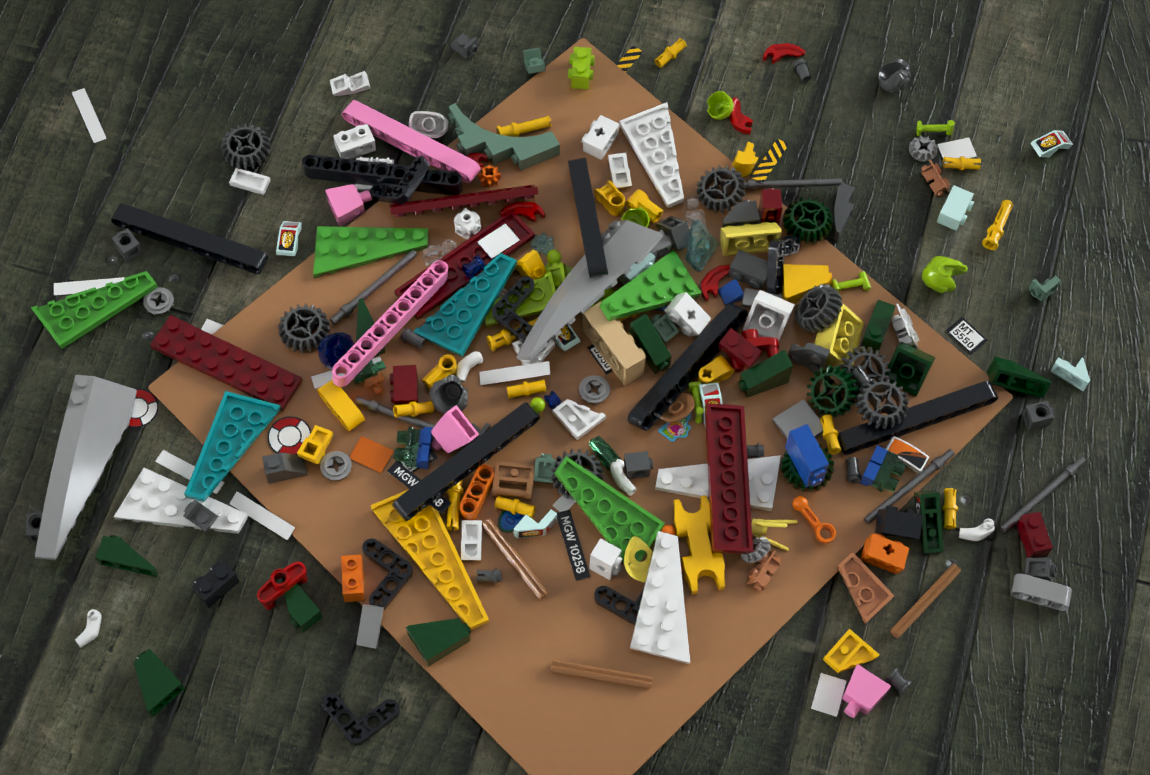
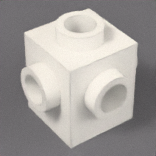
(467, 223)

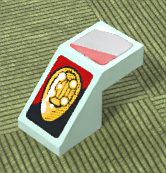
(1050, 143)
(288, 238)
(567, 338)
(710, 394)
(529, 528)

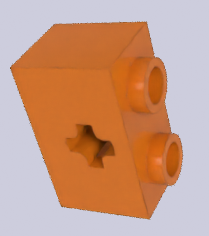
(884, 553)
(353, 578)

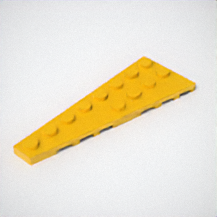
(434, 553)

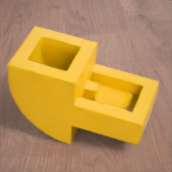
(745, 161)
(314, 446)

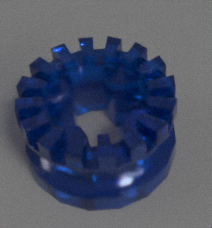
(552, 399)

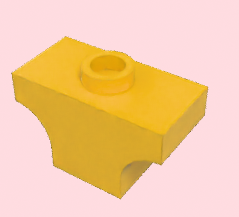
(531, 266)

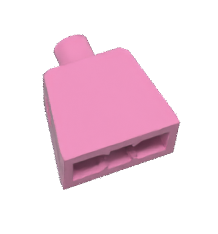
(347, 203)
(453, 431)
(863, 692)

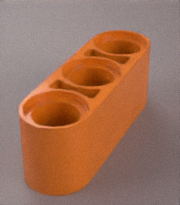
(476, 484)

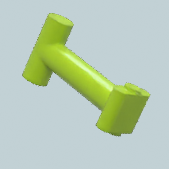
(949, 127)
(862, 281)
(699, 411)

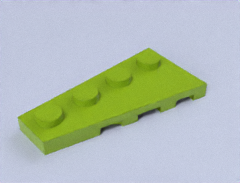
(533, 304)

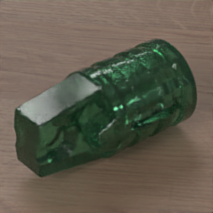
(368, 371)
(603, 451)

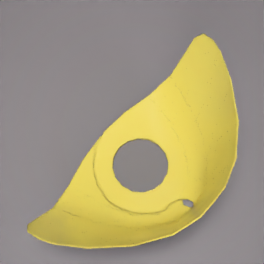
(637, 569)

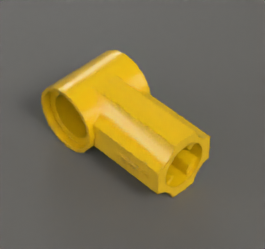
(641, 200)
(439, 371)

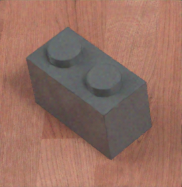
(749, 269)

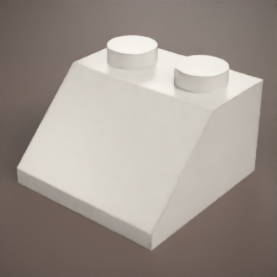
(768, 315)

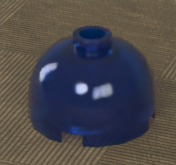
(333, 348)

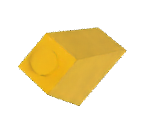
(801, 278)

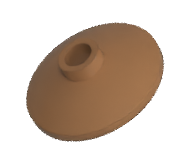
(679, 409)

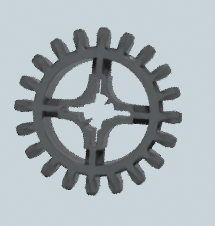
(246, 153)
(709, 196)
(818, 308)
(298, 336)
(866, 364)
(894, 412)
(579, 458)

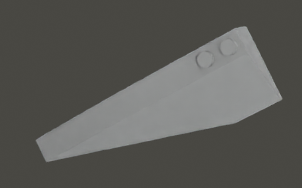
(623, 246)
(90, 431)

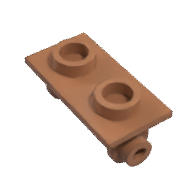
(939, 185)
(758, 575)

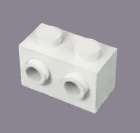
(354, 142)

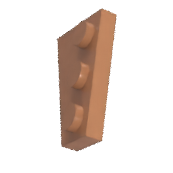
(865, 588)

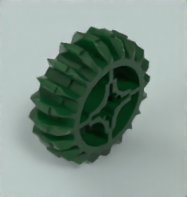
(806, 226)
(828, 384)
(794, 477)

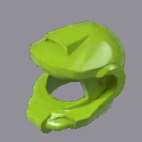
(939, 272)

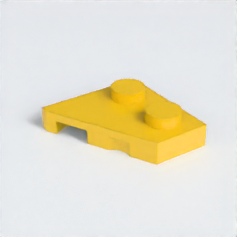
(849, 652)

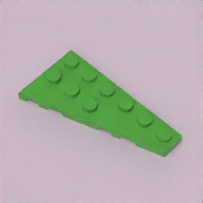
(359, 246)
(651, 289)
(87, 309)
(608, 509)

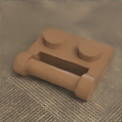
(513, 474)

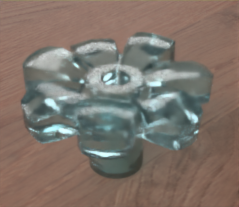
(542, 243)

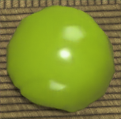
(720, 105)
(637, 216)

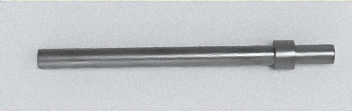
(751, 184)
(347, 309)
(375, 407)
(936, 464)
(1069, 471)

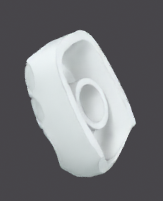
(429, 123)

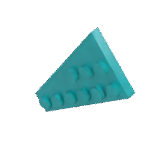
(466, 310)
(231, 434)

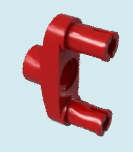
(767, 344)
(271, 590)

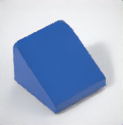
(731, 292)

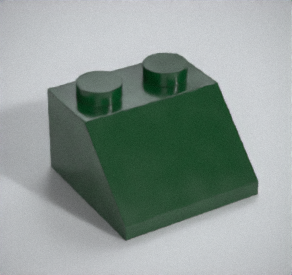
(909, 368)

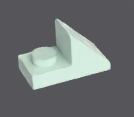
(1076, 375)

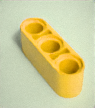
(341, 405)

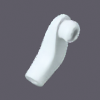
(467, 363)
(620, 478)
(979, 532)
(91, 630)

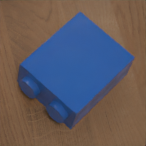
(807, 455)

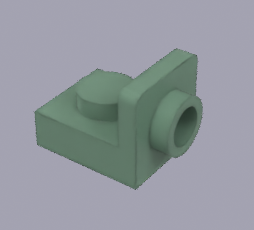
(533, 60)
(1045, 289)
(664, 326)
(543, 468)

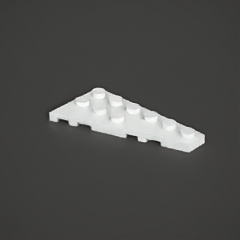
(655, 147)
(693, 481)
(163, 503)
(661, 614)

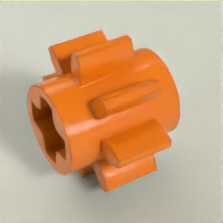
(489, 176)

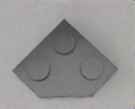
(810, 356)

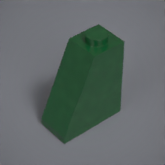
(648, 339)
(766, 375)
(438, 638)
(156, 682)

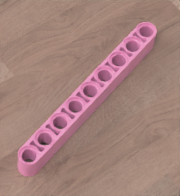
(411, 141)
(388, 330)

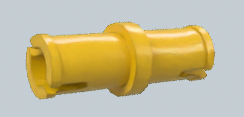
(670, 53)
(961, 163)
(526, 389)
(413, 409)
(830, 434)
(515, 506)
(950, 508)

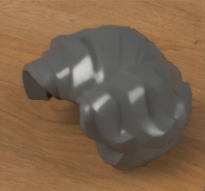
(894, 75)
(449, 393)

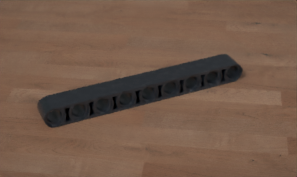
(373, 172)
(588, 218)
(190, 239)
(686, 368)
(919, 417)
(466, 461)

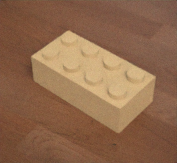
(614, 344)

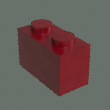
(770, 206)
(739, 349)
(405, 384)
(1034, 535)

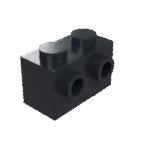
(898, 523)
(215, 583)

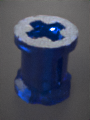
(473, 267)

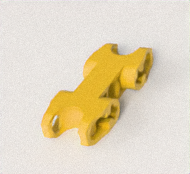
(701, 559)

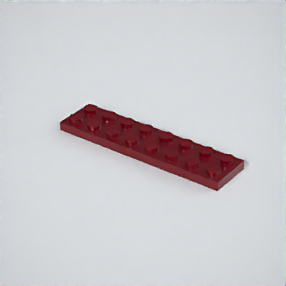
(470, 199)
(463, 255)
(226, 362)
(728, 479)

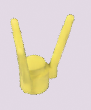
(760, 527)

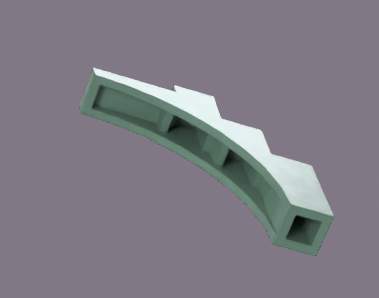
(498, 148)

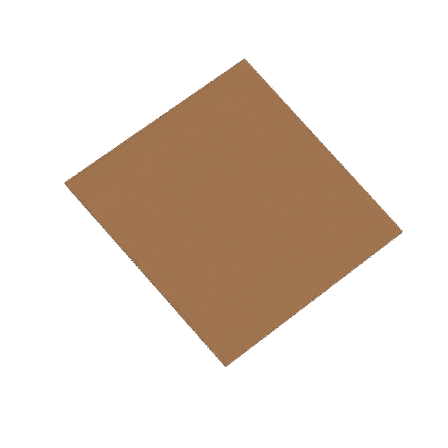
(504, 673)

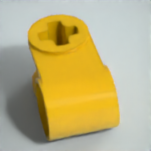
(609, 196)
(715, 371)

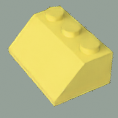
(748, 238)
(841, 336)

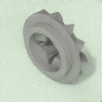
(923, 155)
(155, 295)
(596, 382)
(328, 462)
(762, 547)

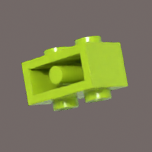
(581, 64)

